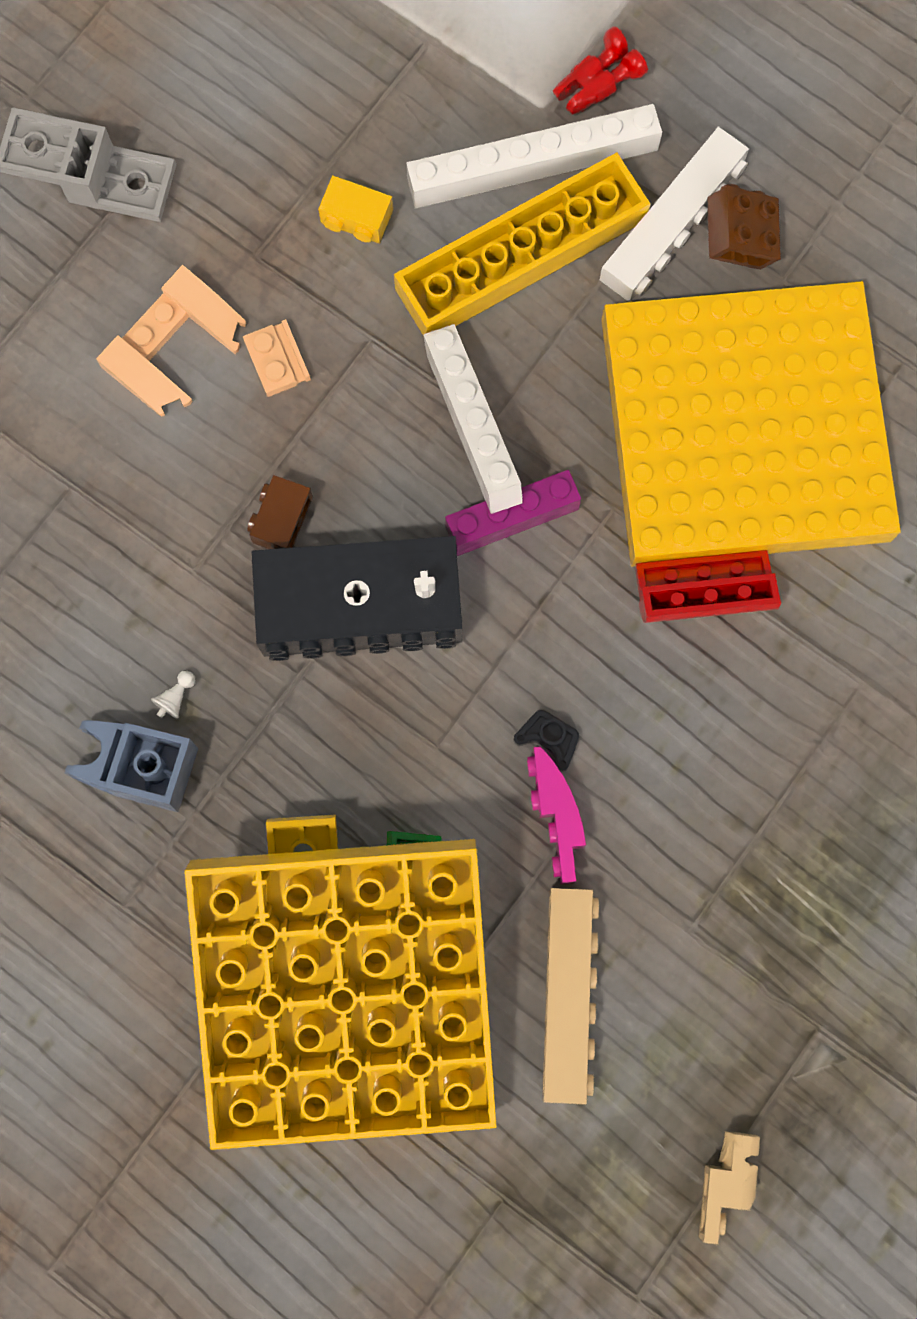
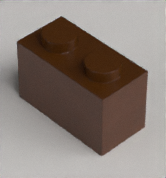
(280, 514)

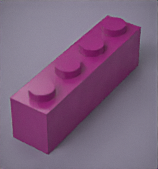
(540, 504)

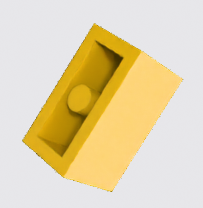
(355, 210)

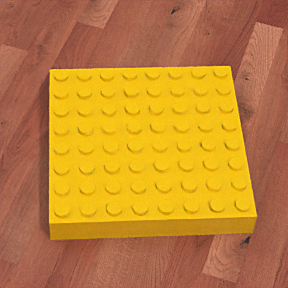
(749, 423)
(341, 993)

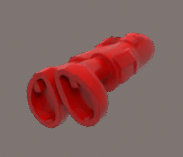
(592, 77)

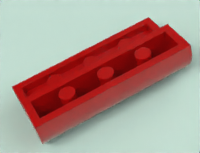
(706, 586)

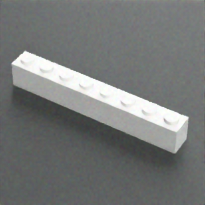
(533, 156)

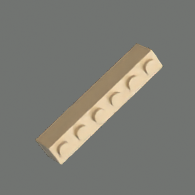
(568, 996)

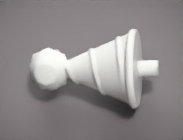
(171, 699)

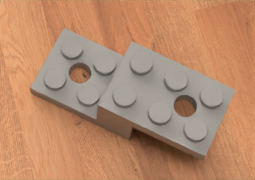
(86, 164)

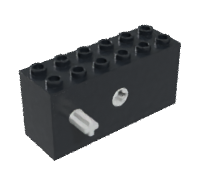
(311, 594)

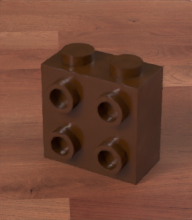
(743, 227)

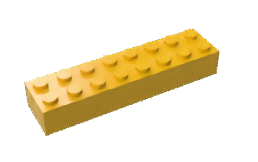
(522, 246)

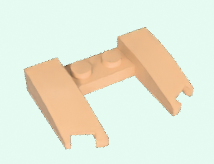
(182, 298)

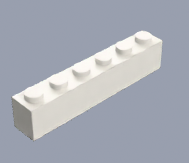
(673, 215)
(473, 419)

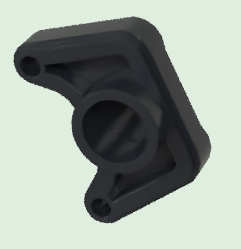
(551, 734)

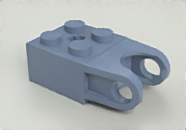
(124, 762)

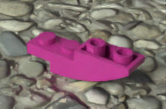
(556, 800)

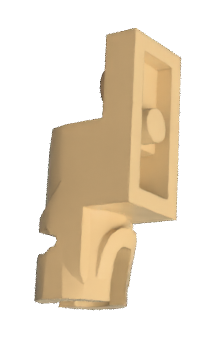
(728, 1185)

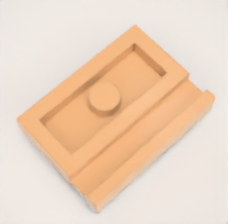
(276, 358)

